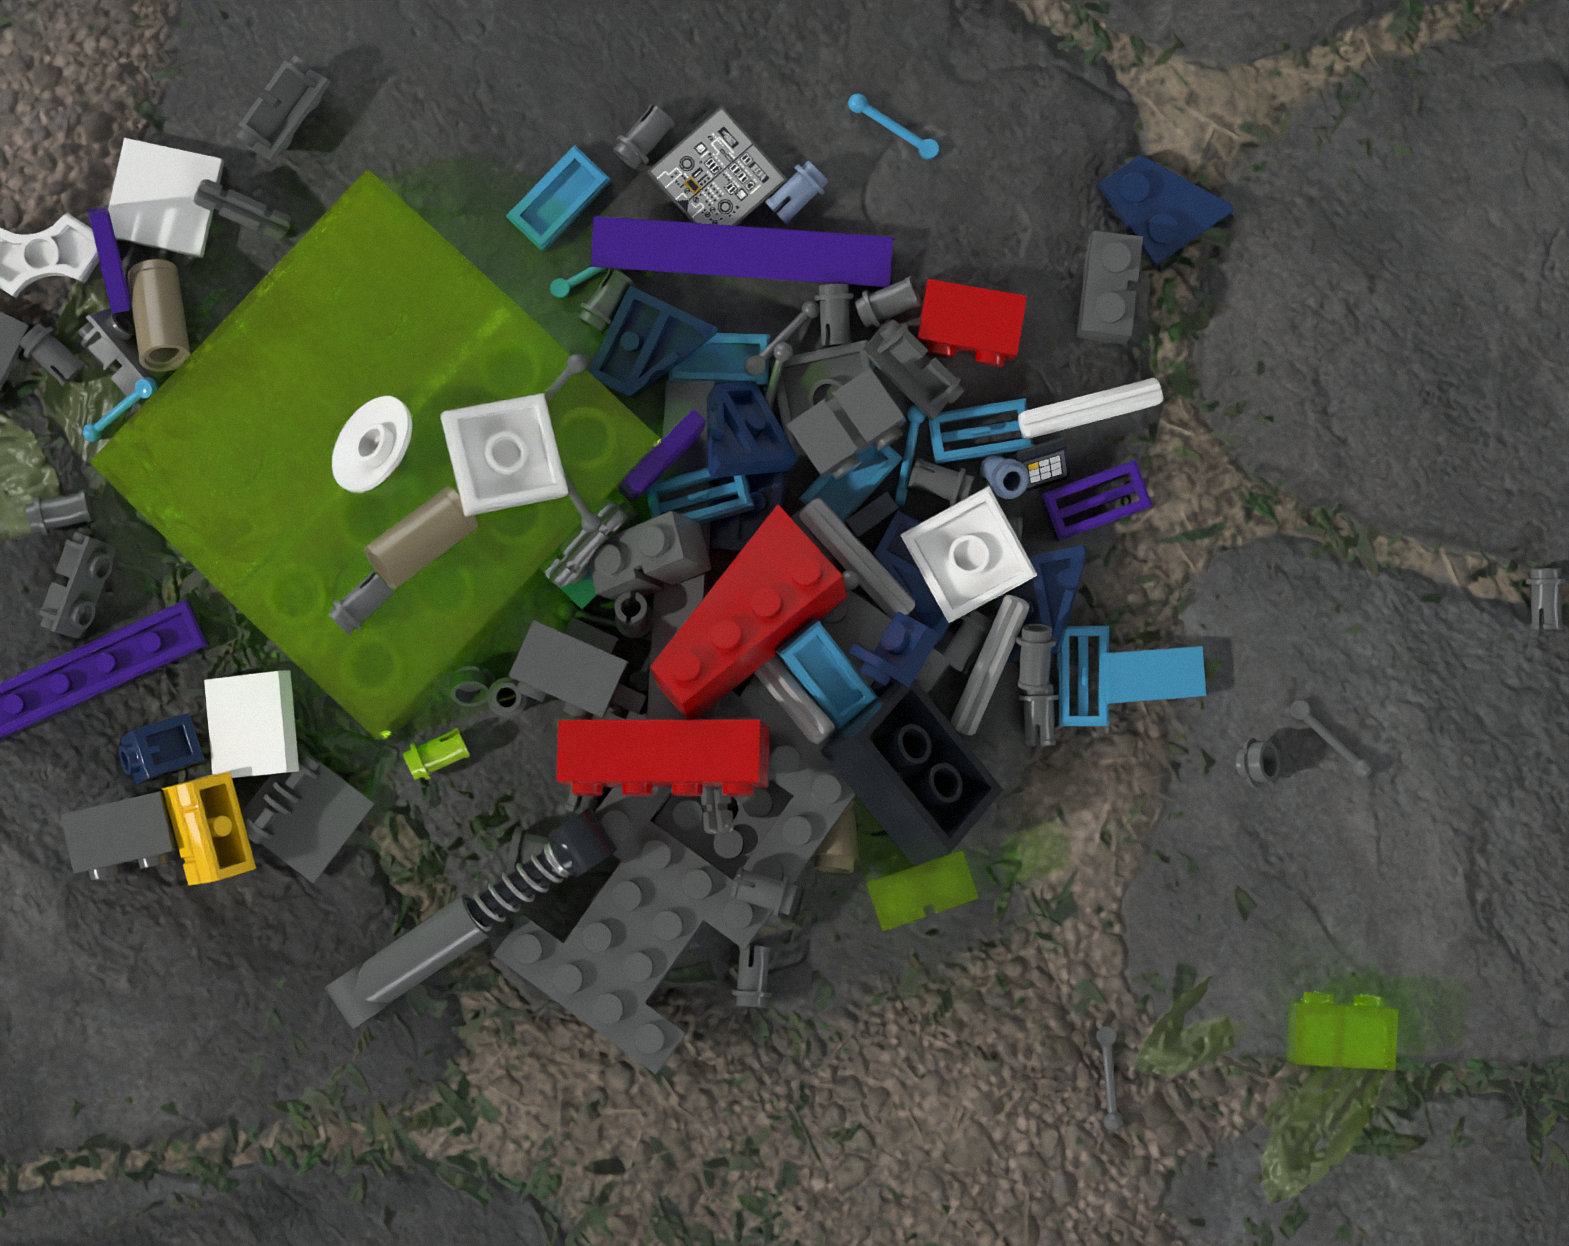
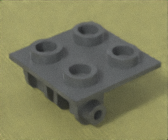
(305, 815)

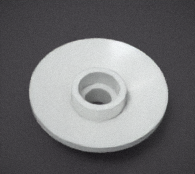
(371, 444)

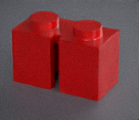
(971, 321)

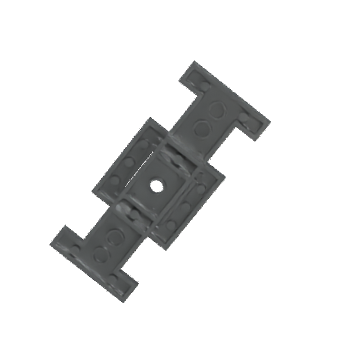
(682, 876)

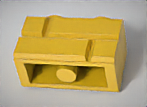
(209, 828)

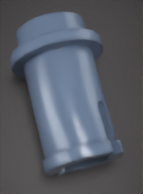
(800, 189)
(1005, 476)

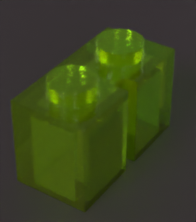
(903, 893)
(1342, 1033)

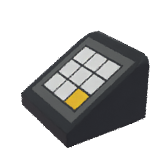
(1045, 463)

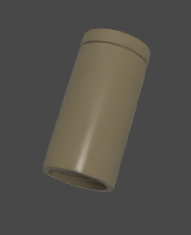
(158, 315)
(420, 538)

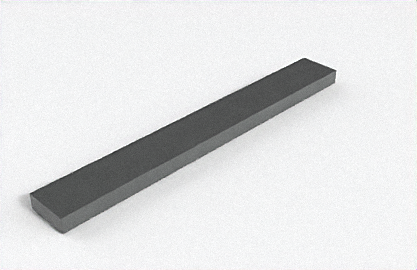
(678, 601)

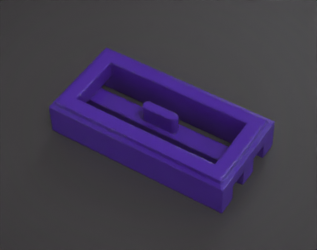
(109, 259)
(662, 456)
(1057, 515)

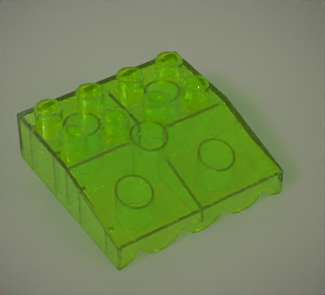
(246, 432)

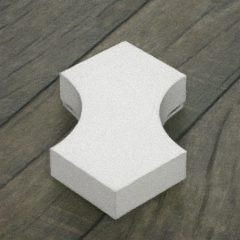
(58, 251)

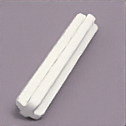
(1090, 408)

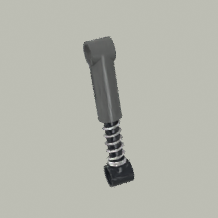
(466, 921)

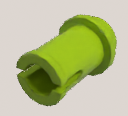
(435, 754)

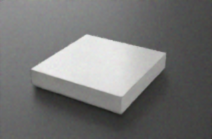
(156, 197)
(504, 454)
(969, 554)
(252, 724)

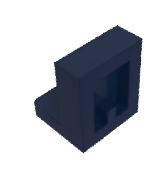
(899, 652)
(160, 748)

